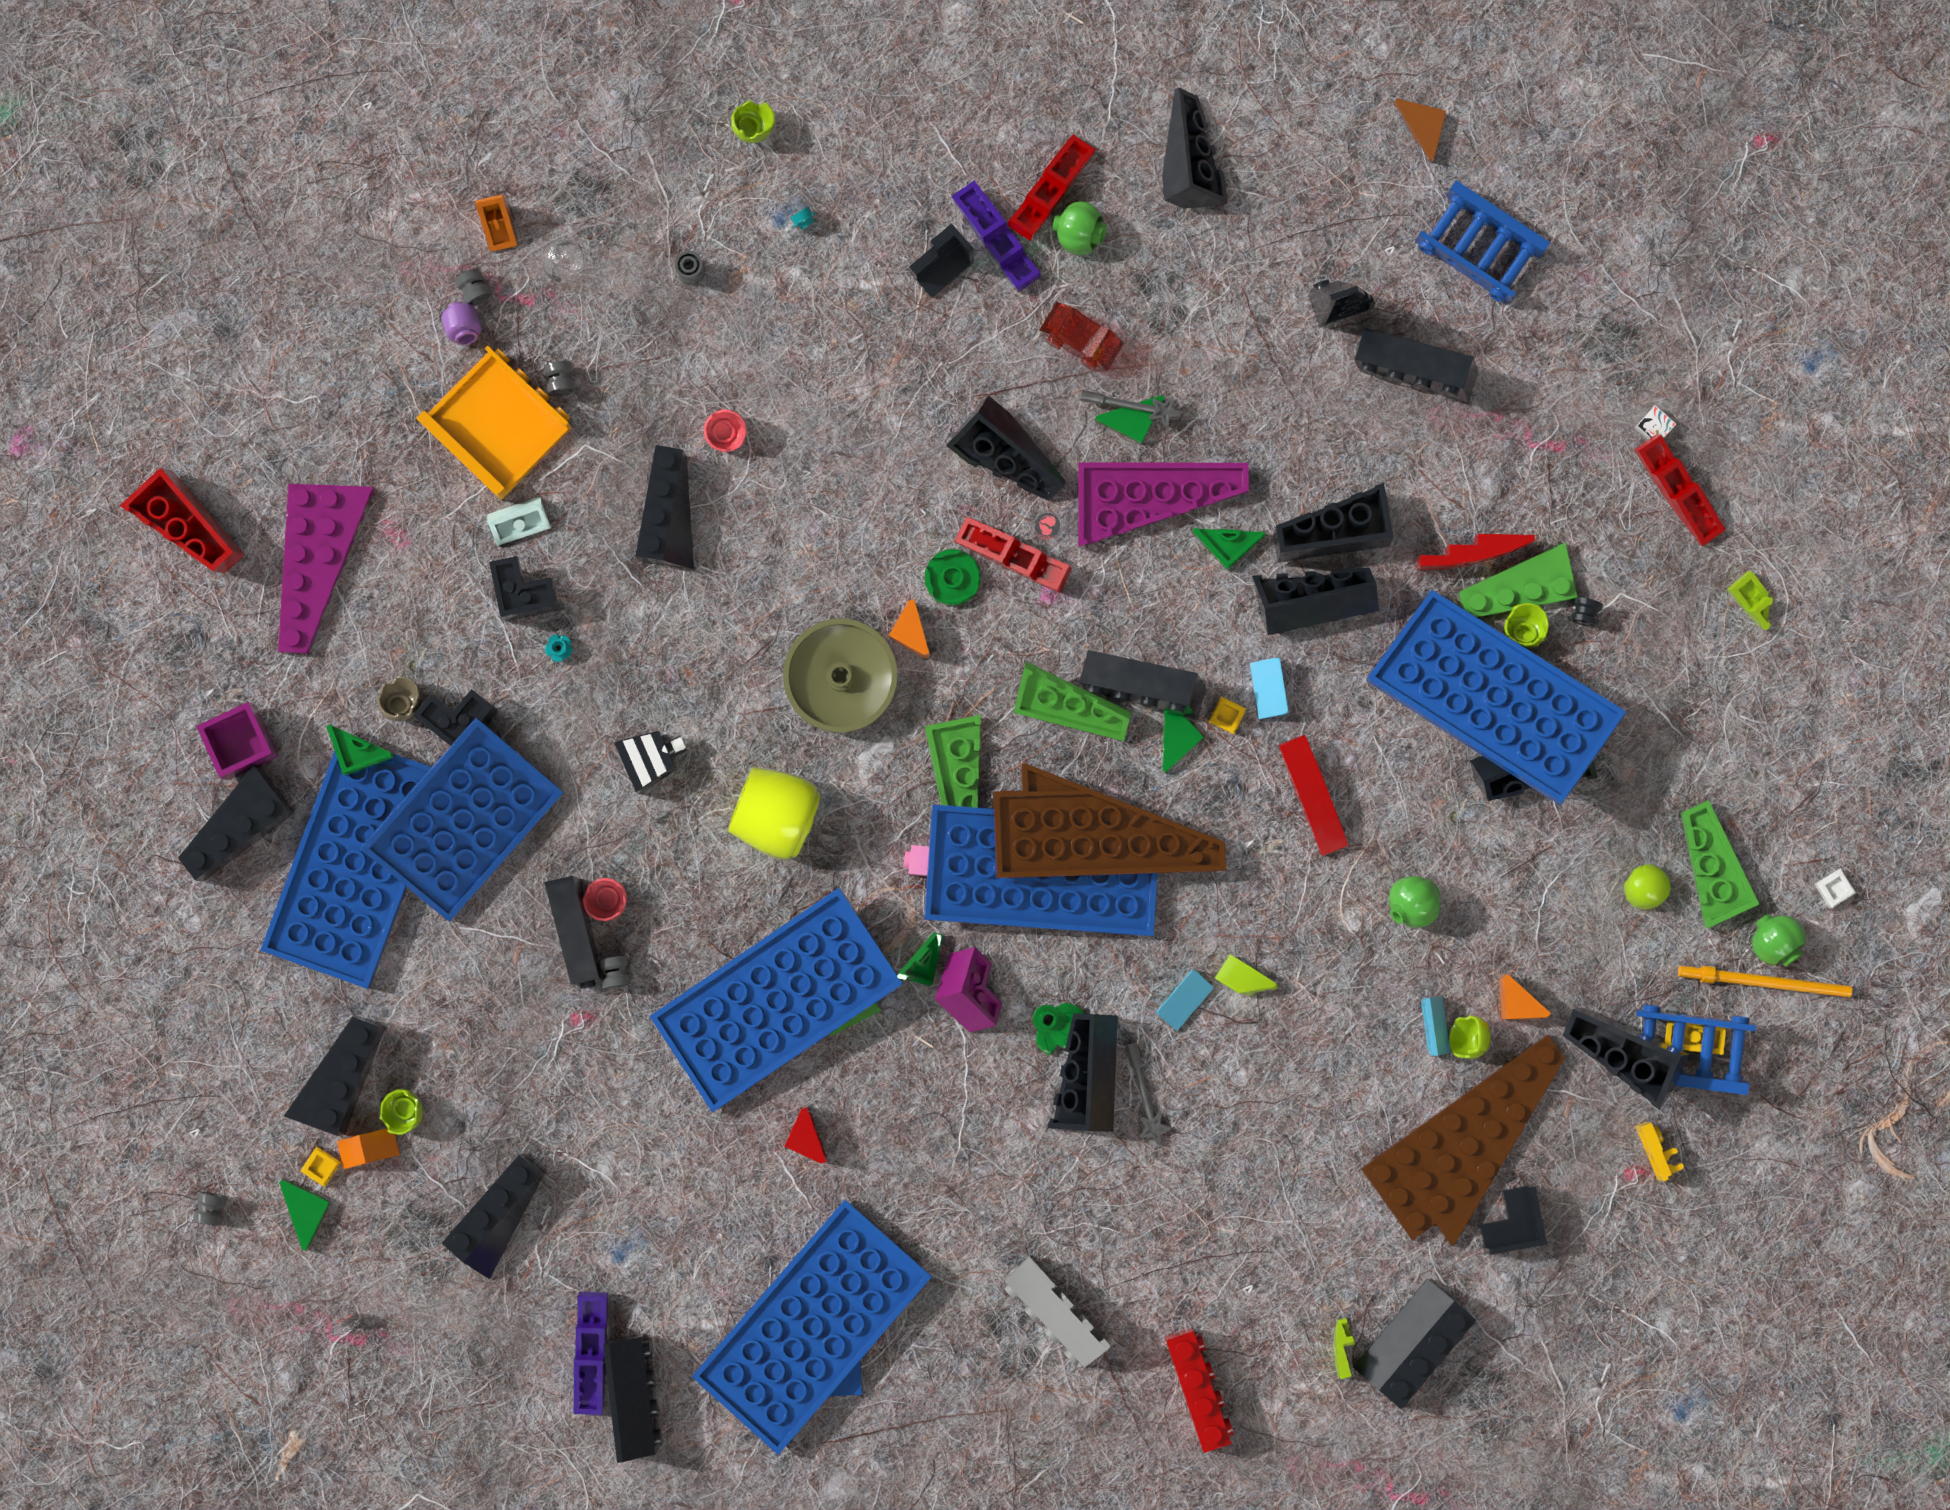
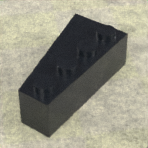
(239, 822)

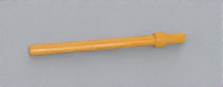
(1709, 974)

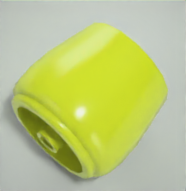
(775, 812)

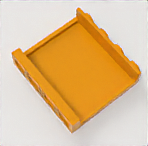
(496, 423)

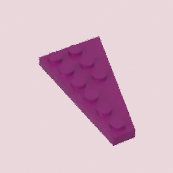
(1138, 494)
(316, 546)

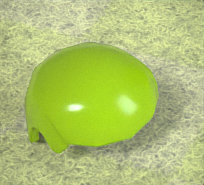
(753, 121)
(1527, 625)
(1647, 887)
(1469, 1037)
(401, 1111)

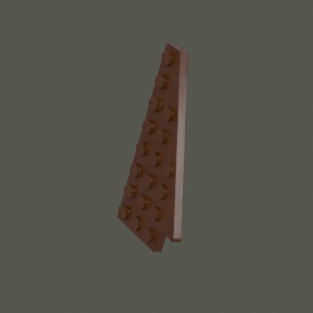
(1076, 831)
(1452, 1158)

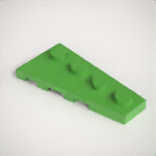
(1536, 581)
(1063, 703)
(955, 760)
(1716, 870)

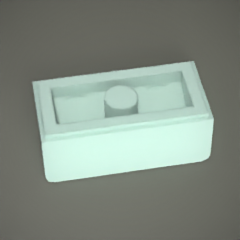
(518, 521)

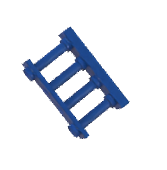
(1484, 214)
(1704, 1076)

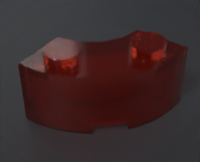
(1081, 337)

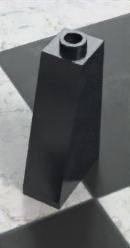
(574, 931)

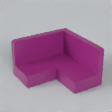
(965, 992)

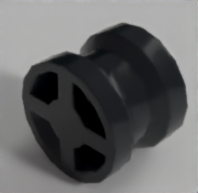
(1586, 612)

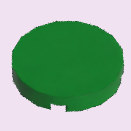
(952, 577)

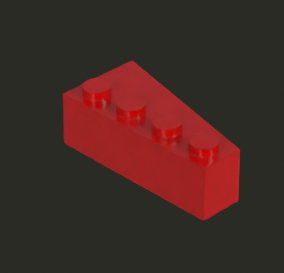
(181, 518)

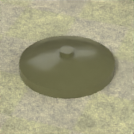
(840, 675)

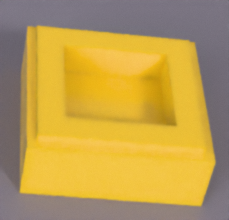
(1227, 715)
(321, 1166)

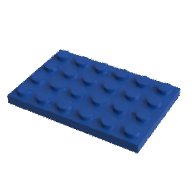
(462, 819)

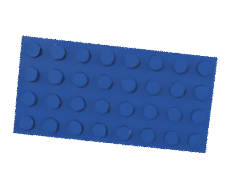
(1496, 697)
(965, 886)
(336, 896)
(776, 999)
(811, 1326)

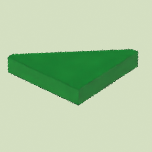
(1129, 422)
(1228, 544)
(1178, 738)
(355, 753)
(923, 964)
(305, 1211)

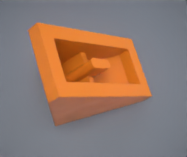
(496, 222)
(909, 631)
(1517, 1002)
(368, 1148)

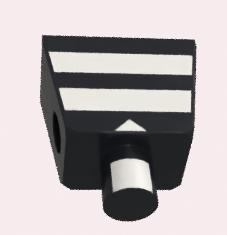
(649, 758)

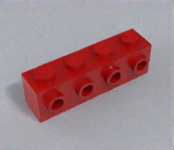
(1197, 1389)

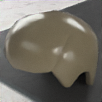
(399, 699)

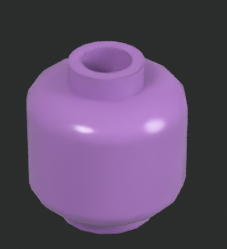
(461, 323)

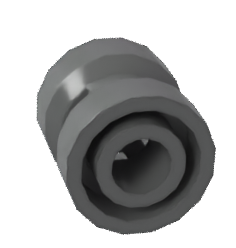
(693, 271)
(473, 287)
(559, 378)
(616, 978)
(212, 1202)

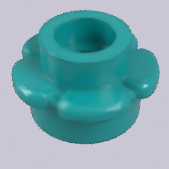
(803, 218)
(558, 655)

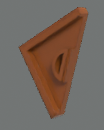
(1423, 123)

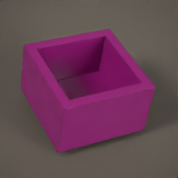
(237, 741)

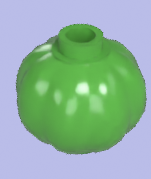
(1080, 228)
(1414, 901)
(1778, 939)

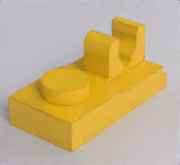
(1694, 1036)
(1651, 1140)

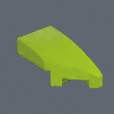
(1752, 598)
(1243, 978)
(1342, 1339)

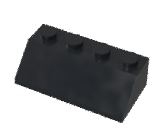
(1414, 1343)
(631, 1397)

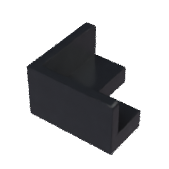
(943, 262)
(518, 598)
(450, 723)
(1521, 1228)

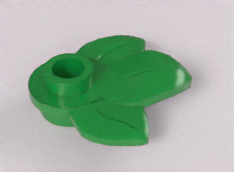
(1057, 1031)

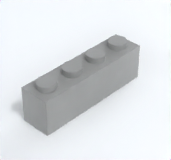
(1057, 1312)

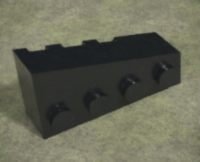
(1417, 365)
(1337, 528)
(1143, 683)
(337, 1082)

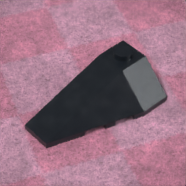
(1189, 165)
(1338, 301)
(1000, 444)

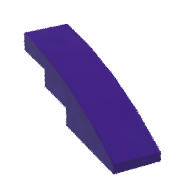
(996, 236)
(589, 1355)

